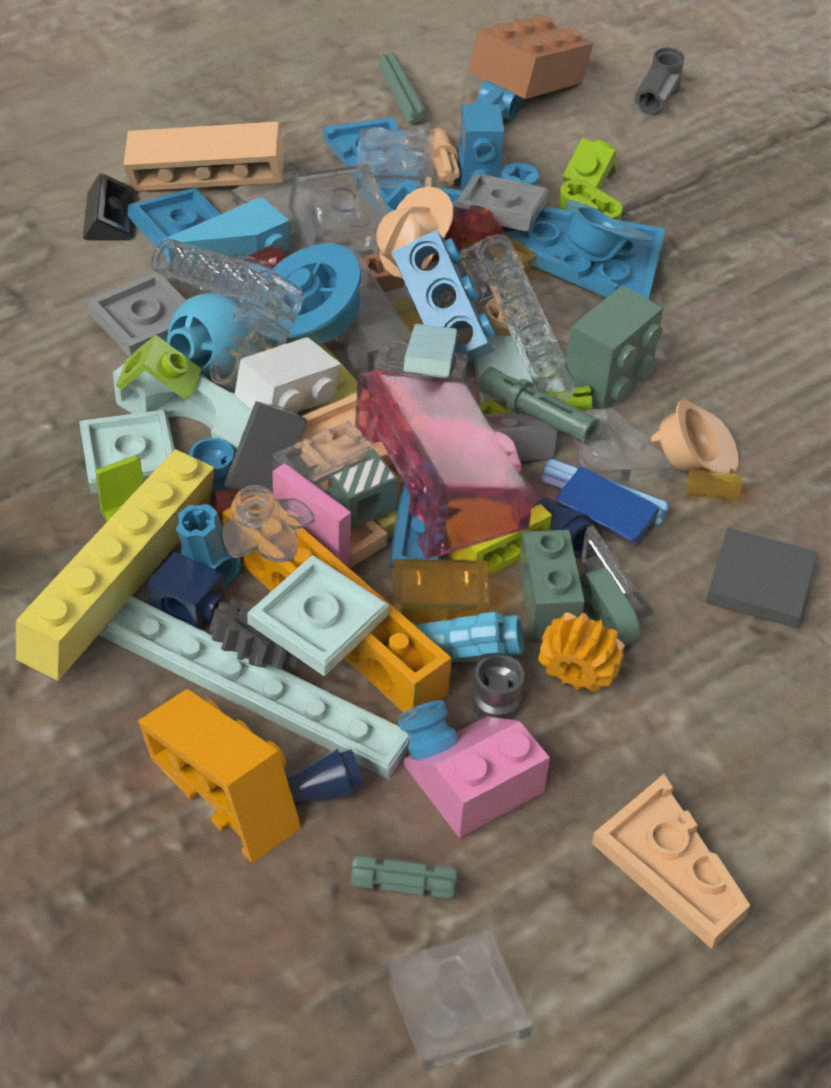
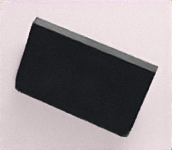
(108, 210)

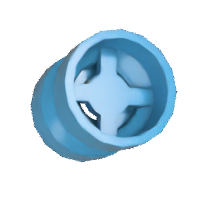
(217, 454)

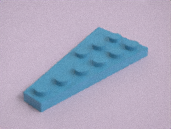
(631, 267)

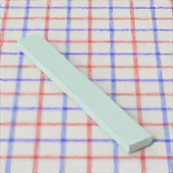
(264, 691)

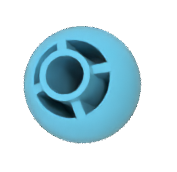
(202, 328)

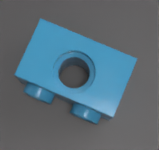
(480, 142)

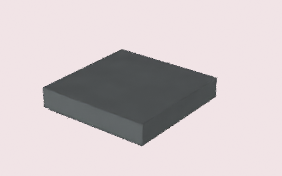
(761, 577)

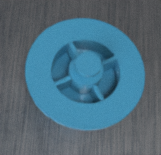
(330, 289)

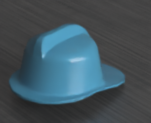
(596, 234)

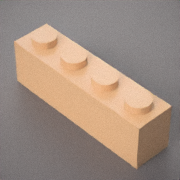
(204, 156)

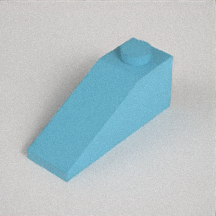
(240, 230)

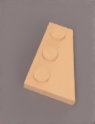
(669, 860)

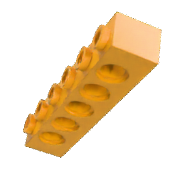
(393, 656)

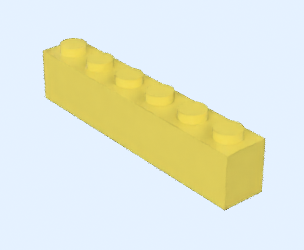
(110, 567)

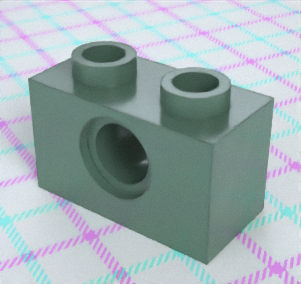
(548, 579)

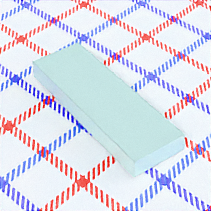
(430, 351)

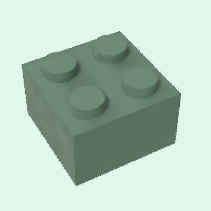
(615, 346)

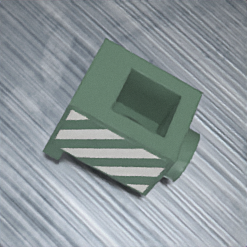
(365, 489)

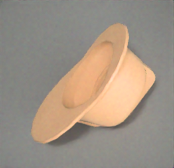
(415, 217)
(696, 440)

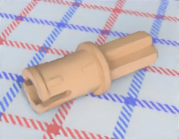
(445, 157)

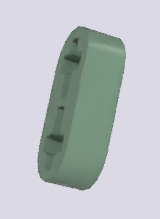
(607, 602)

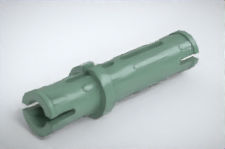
(525, 398)

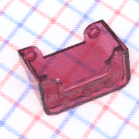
(446, 457)

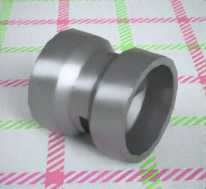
(497, 687)

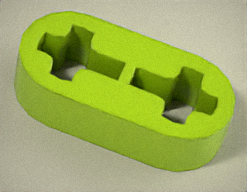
(588, 194)

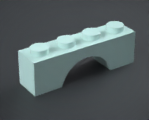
(208, 404)

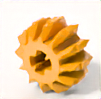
(581, 652)

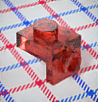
(472, 224)

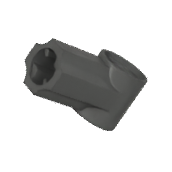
(661, 80)

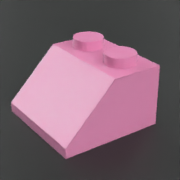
(483, 774)

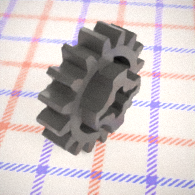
(232, 629)

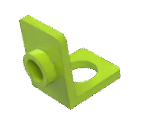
(164, 364)
(117, 484)

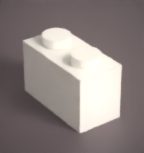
(288, 376)

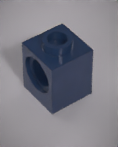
(186, 590)

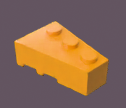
(226, 767)

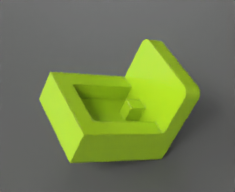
(592, 162)

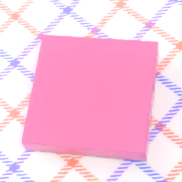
(332, 519)

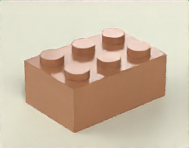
(530, 56)

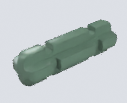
(403, 876)

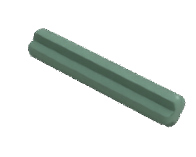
(402, 88)

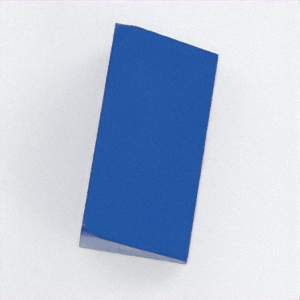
(608, 505)

